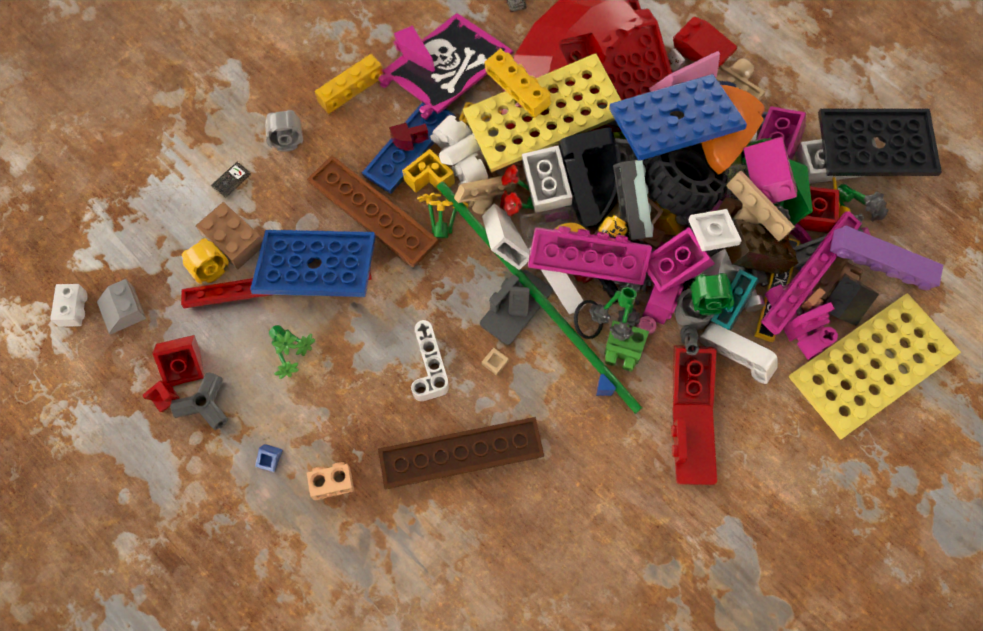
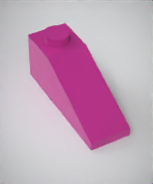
(413, 48)

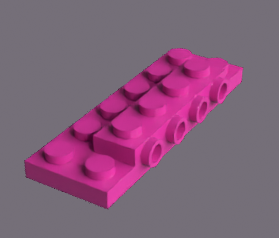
(589, 254)

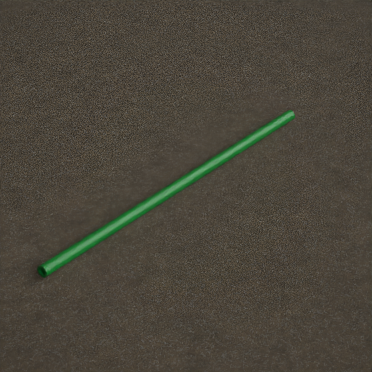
(544, 303)

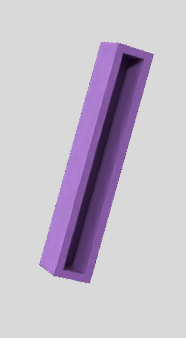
(886, 258)

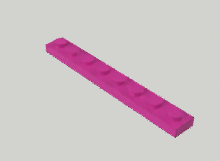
(806, 279)

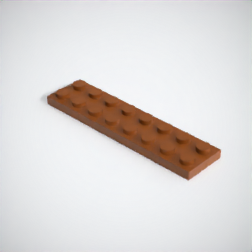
(373, 211)

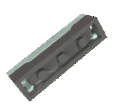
(633, 199)

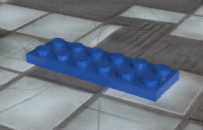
(388, 164)

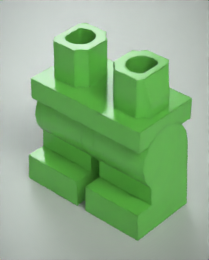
(627, 350)

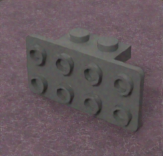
(497, 319)

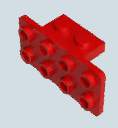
(694, 445)

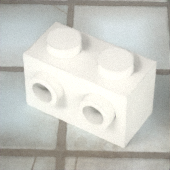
(68, 305)

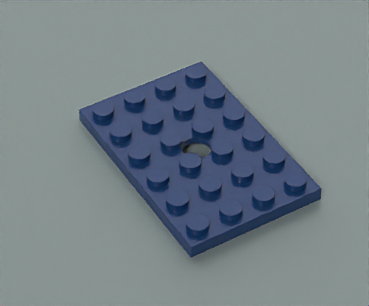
(653, 131)
(286, 255)

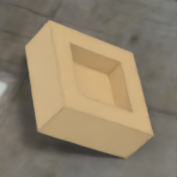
(495, 361)

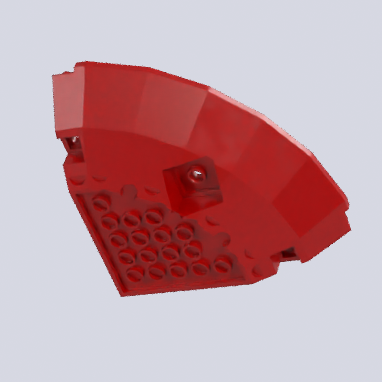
(615, 30)

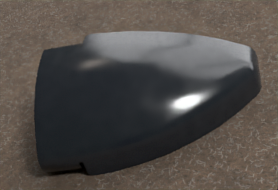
(590, 173)

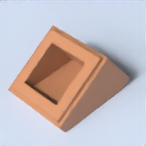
(731, 205)

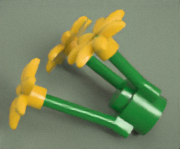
(439, 228)

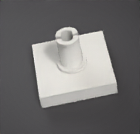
(714, 230)

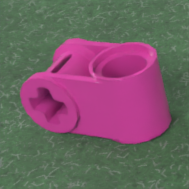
(816, 343)

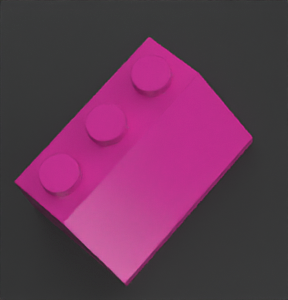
(785, 124)

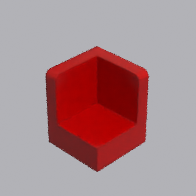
(161, 395)

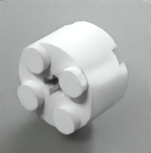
(450, 132)
(470, 169)

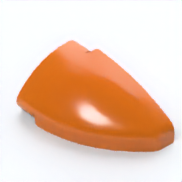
(725, 149)

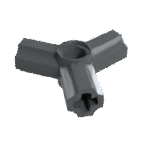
(209, 411)

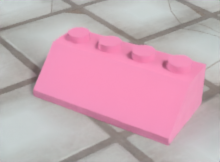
(700, 68)

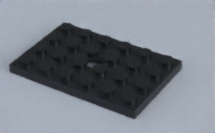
(907, 138)

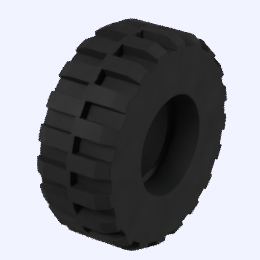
(684, 181)

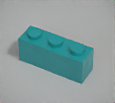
(741, 289)

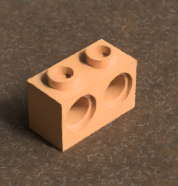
(330, 487)

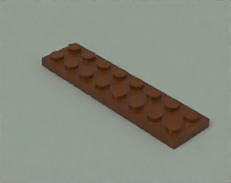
(460, 453)

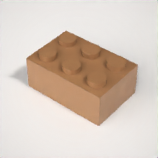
(230, 234)

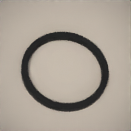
(576, 321)

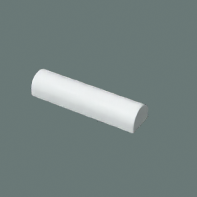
(461, 149)

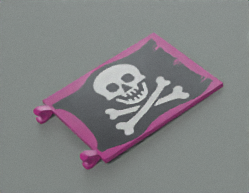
(458, 61)

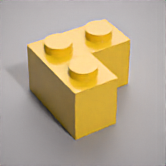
(427, 169)

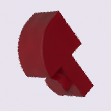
(405, 137)

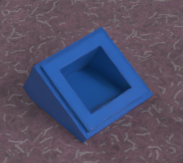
(268, 457)

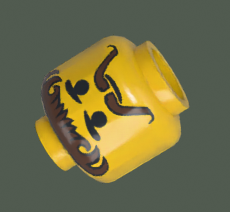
(613, 226)

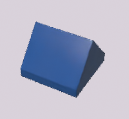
(605, 387)

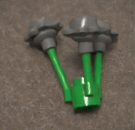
(874, 202)
(626, 317)

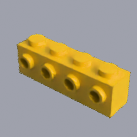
(349, 83)
(518, 83)

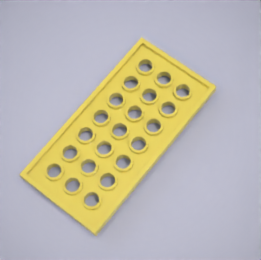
(547, 138)
(874, 377)

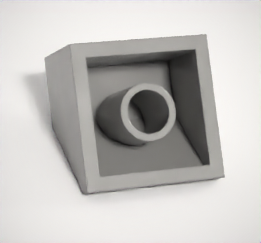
(120, 306)

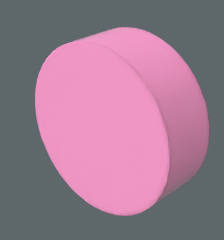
(647, 323)

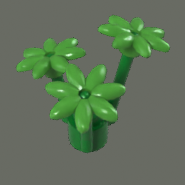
(284, 340)

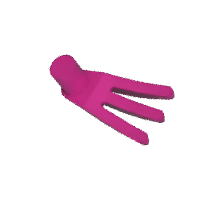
(800, 234)

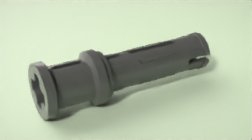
(692, 342)

